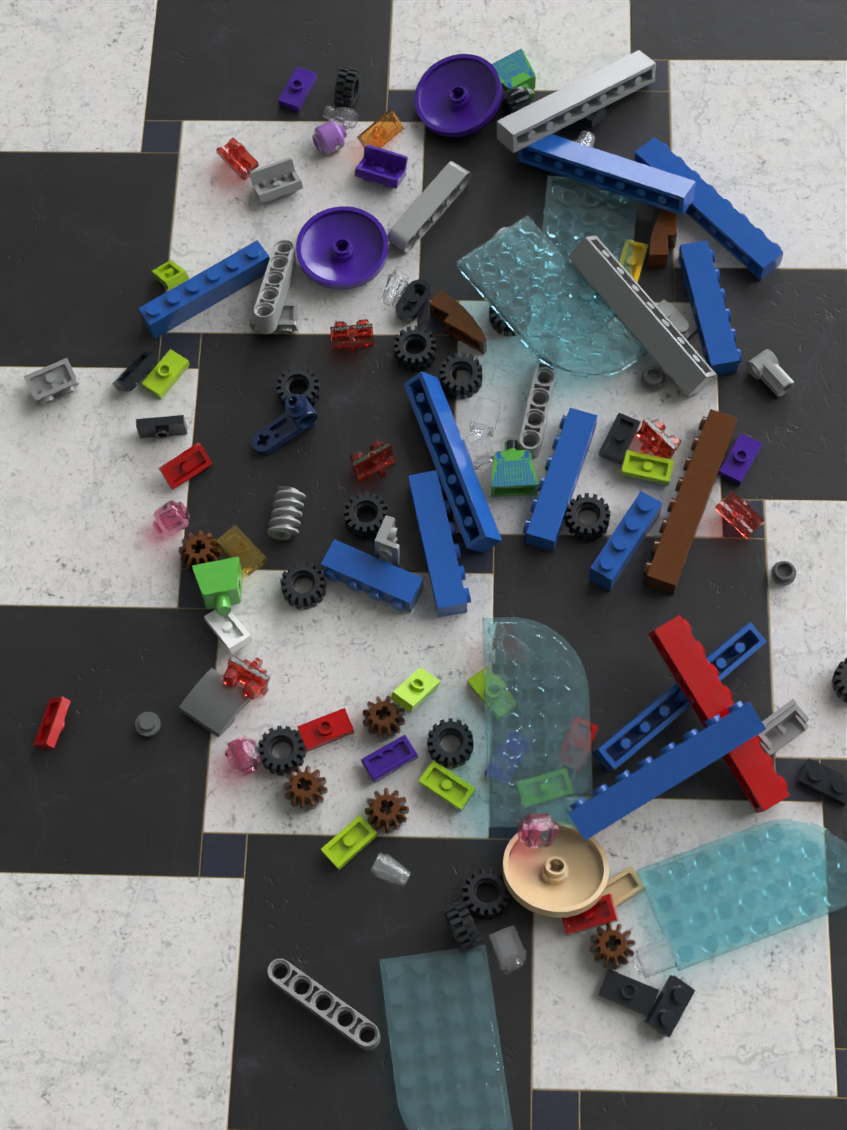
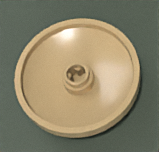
(558, 878)

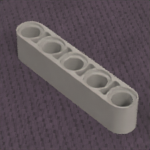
(429, 207)
(274, 287)
(535, 412)
(314, 995)

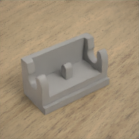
(782, 727)

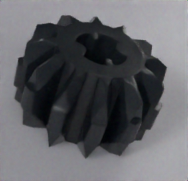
(515, 99)

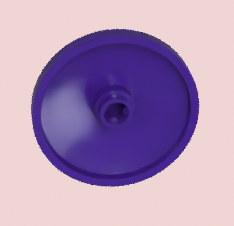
(458, 95)
(342, 248)

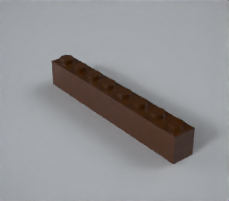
(691, 501)

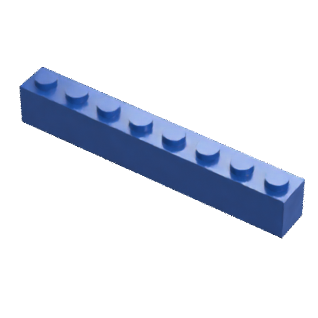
(610, 173)
(717, 214)
(452, 462)
(673, 701)
(666, 770)

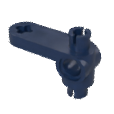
(296, 419)

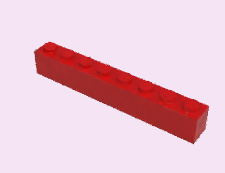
(708, 698)

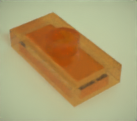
(381, 130)

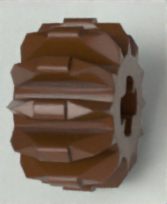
(192, 547)
(390, 723)
(313, 782)
(397, 813)
(622, 950)

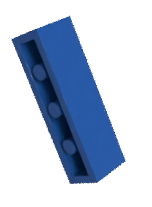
(625, 541)
(372, 576)

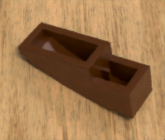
(662, 238)
(457, 321)

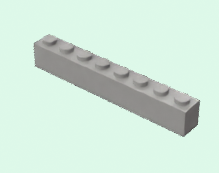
(575, 101)
(641, 316)

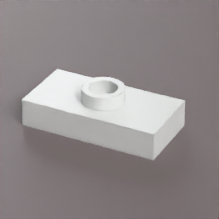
(228, 630)

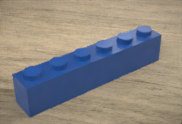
(204, 289)
(708, 307)
(561, 479)
(438, 544)

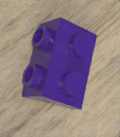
(382, 166)

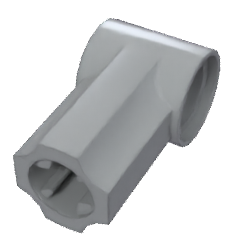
(766, 367)

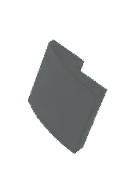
(214, 703)

